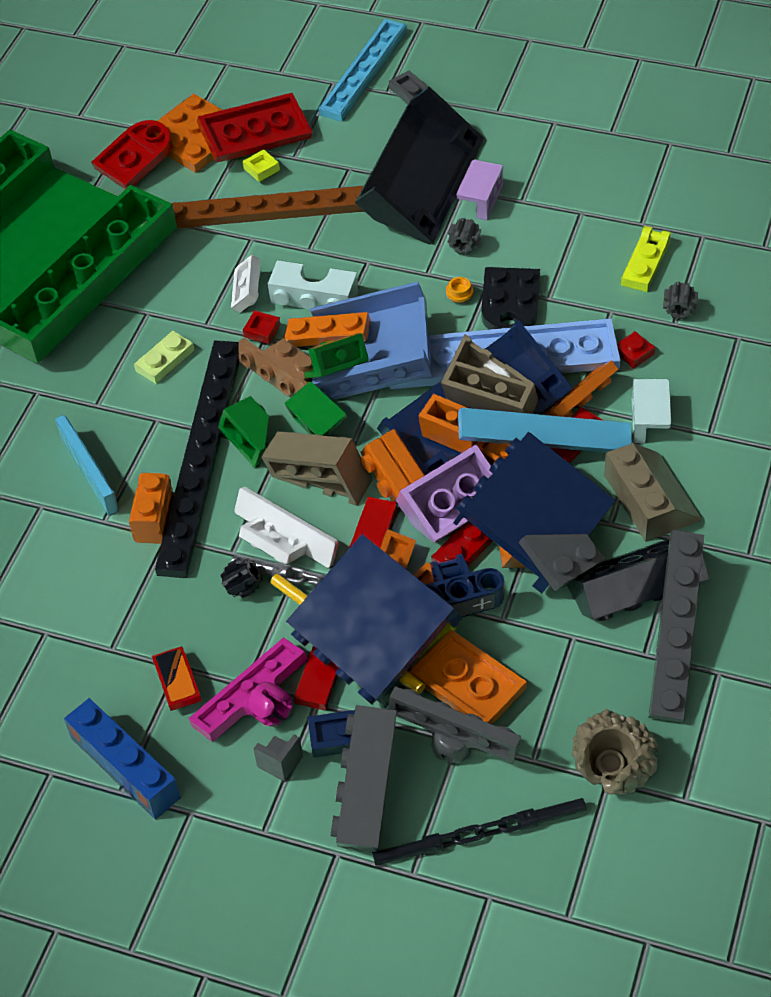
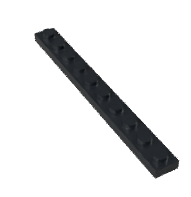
(198, 462)

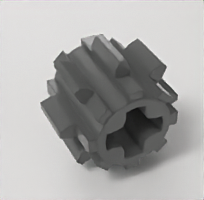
(464, 235)
(680, 300)

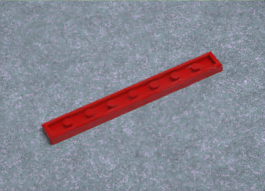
(317, 678)

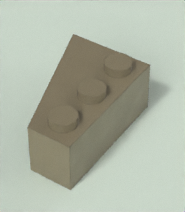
(486, 383)
(319, 462)

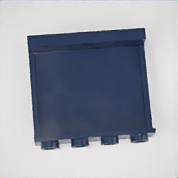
(533, 495)
(370, 619)

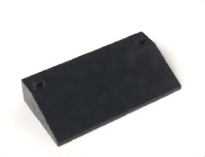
(420, 168)

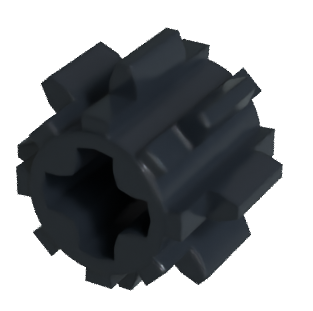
(241, 577)

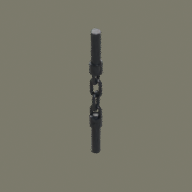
(433, 843)

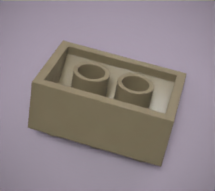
(648, 491)

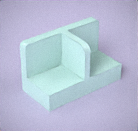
(650, 406)

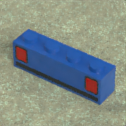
(122, 758)

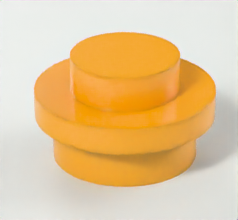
(459, 290)

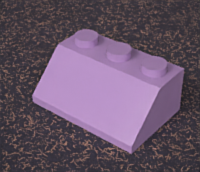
(433, 499)

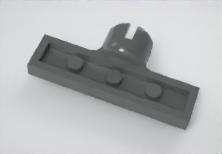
(452, 730)

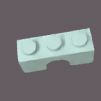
(289, 287)

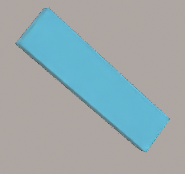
(87, 465)

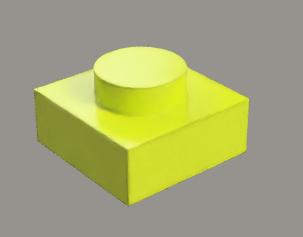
(261, 165)

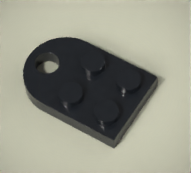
(510, 296)

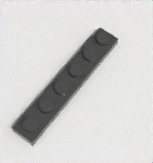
(676, 627)

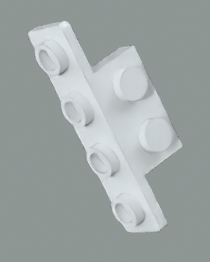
(281, 532)

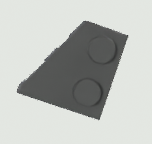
(562, 556)

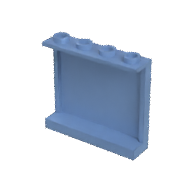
(395, 342)

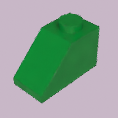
(246, 428)

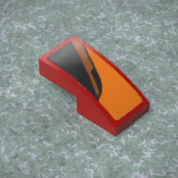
(176, 678)

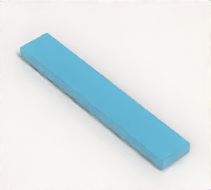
(362, 70)
(552, 430)

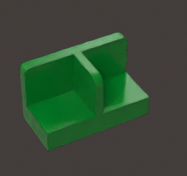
(337, 355)
(315, 411)

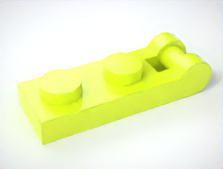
(645, 259)

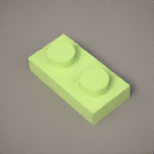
(164, 357)

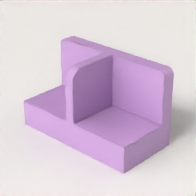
(482, 185)

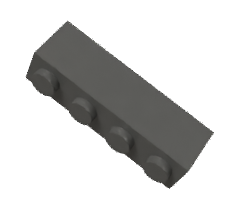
(365, 779)

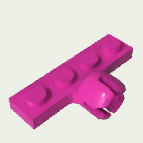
(252, 693)

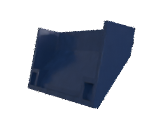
(513, 348)

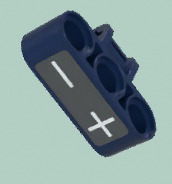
(454, 579)

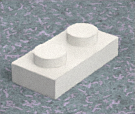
(245, 284)

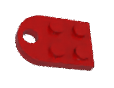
(134, 153)

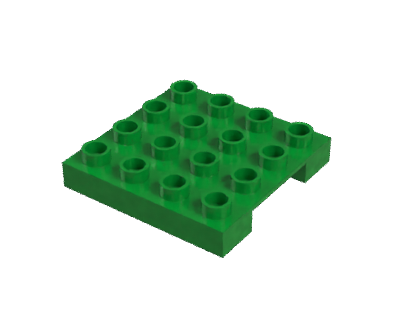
(64, 245)

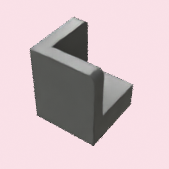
(279, 756)

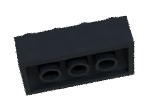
(624, 582)

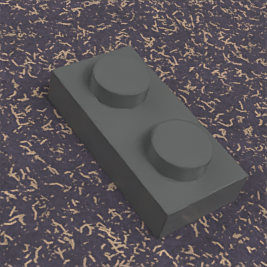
(406, 86)

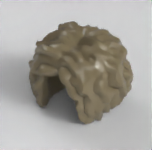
(615, 752)

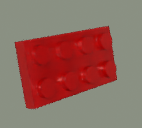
(254, 127)

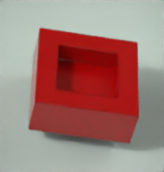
(261, 327)
(635, 349)

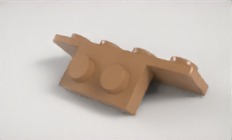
(278, 364)

